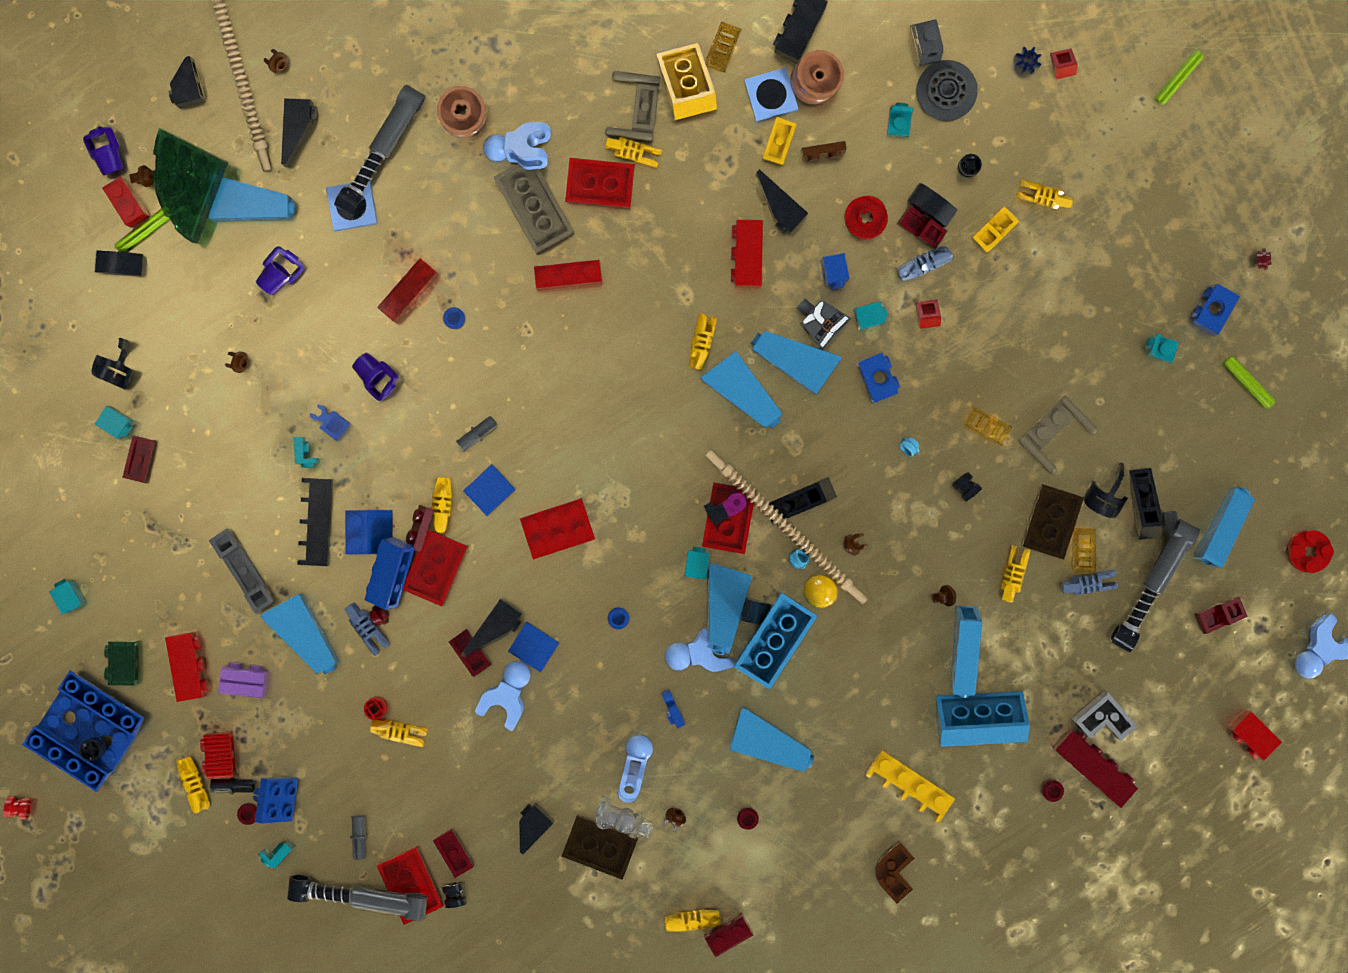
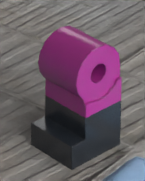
(735, 503)

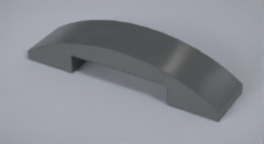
(243, 570)

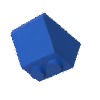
(366, 529)

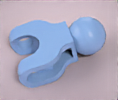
(519, 145)
(1321, 648)
(680, 656)
(507, 693)
(638, 750)

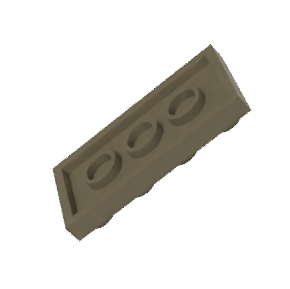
(534, 206)

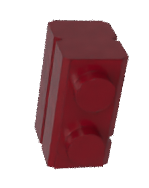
(728, 934)

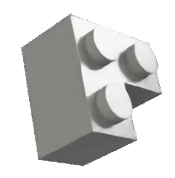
(1104, 712)

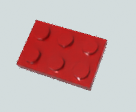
(599, 183)
(557, 528)
(732, 532)
(435, 568)
(409, 874)

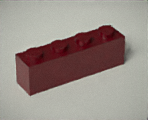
(1095, 768)

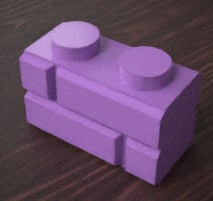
(243, 681)

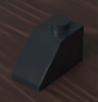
(186, 86)
(533, 825)

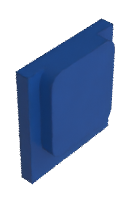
(489, 490)
(533, 647)

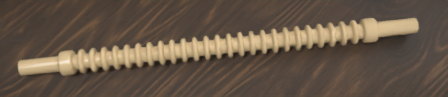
(259, 144)
(846, 583)

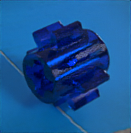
(1030, 54)

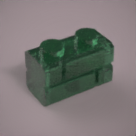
(122, 662)

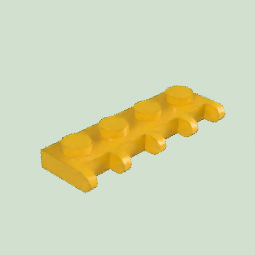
(911, 784)

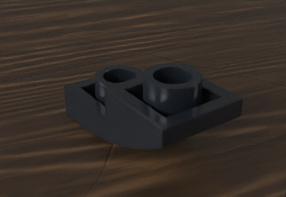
(933, 204)
(118, 263)

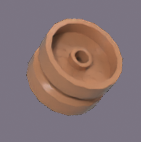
(817, 77)
(460, 99)

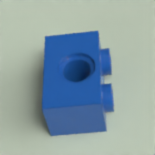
(834, 271)
(1225, 302)
(876, 390)

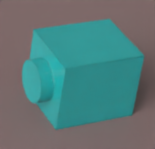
(870, 315)
(114, 422)
(697, 563)
(67, 596)

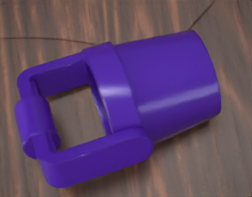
(107, 156)
(274, 274)
(372, 372)

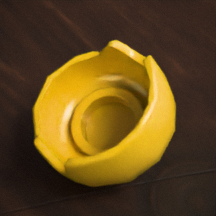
(820, 591)

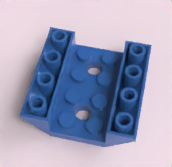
(95, 716)

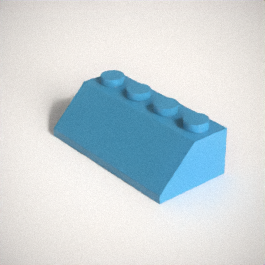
(775, 641)
(982, 719)

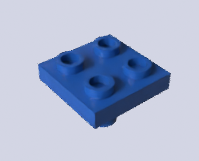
(275, 799)

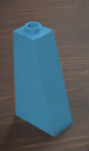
(247, 202)
(797, 360)
(741, 388)
(1224, 528)
(725, 603)
(301, 631)
(966, 650)
(765, 741)

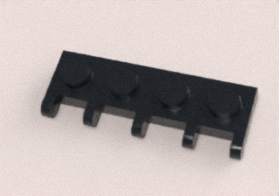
(318, 522)

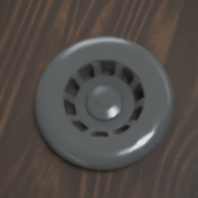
(947, 90)

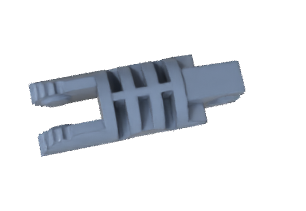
(924, 263)
(1089, 583)
(365, 628)

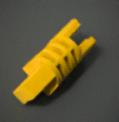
(632, 150)
(1045, 195)
(701, 341)
(441, 503)
(1014, 574)
(398, 732)
(192, 785)
(692, 920)

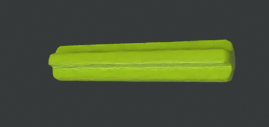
(1179, 77)
(141, 231)
(1249, 382)

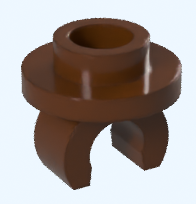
(277, 62)
(143, 176)
(239, 361)
(851, 544)
(945, 596)
(675, 817)

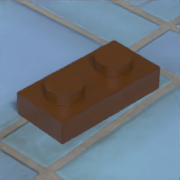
(814, 153)

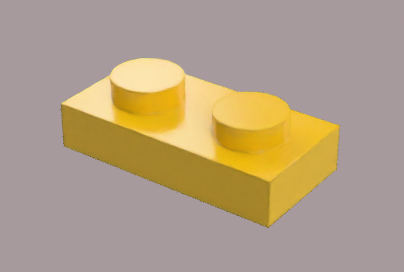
(779, 141)

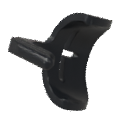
(101, 372)
(1096, 504)

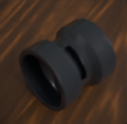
(973, 165)
(967, 487)
(87, 749)
(454, 894)

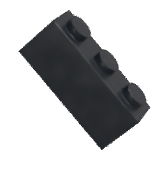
(799, 28)

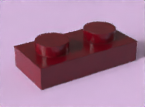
(139, 459)
(421, 521)
(475, 662)
(453, 853)

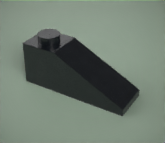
(297, 123)
(783, 208)
(804, 498)
(1145, 504)
(754, 610)
(496, 626)

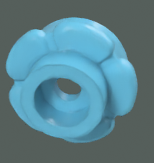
(909, 446)
(798, 559)

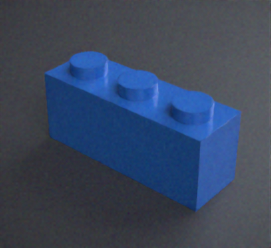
(389, 573)

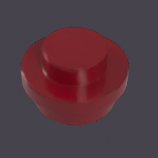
(1263, 259)
(379, 615)
(1053, 790)
(247, 813)
(747, 818)

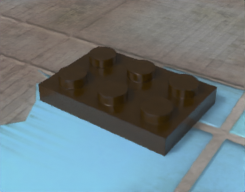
(1052, 521)
(599, 848)

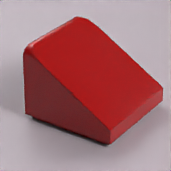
(1064, 63)
(928, 314)

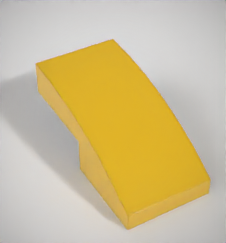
(995, 229)

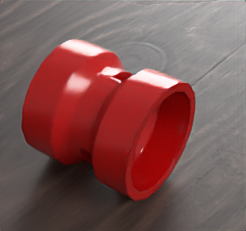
(378, 705)
(17, 807)

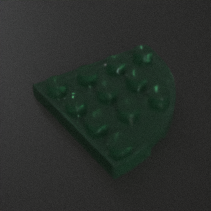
(186, 182)

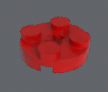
(878, 214)
(1297, 551)

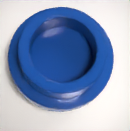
(454, 318)
(618, 618)

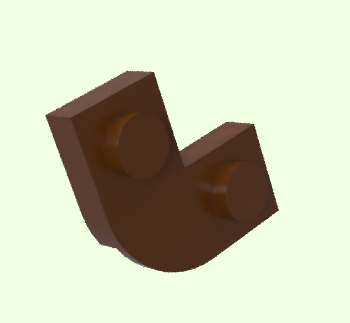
(888, 872)

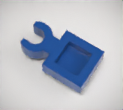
(332, 423)
(674, 715)

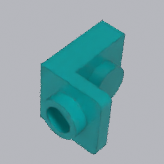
(899, 120)
(1161, 348)
(301, 448)
(280, 852)

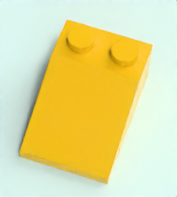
(687, 81)

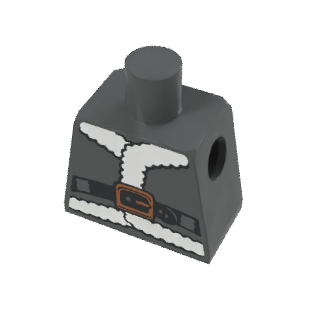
(927, 41)
(822, 322)

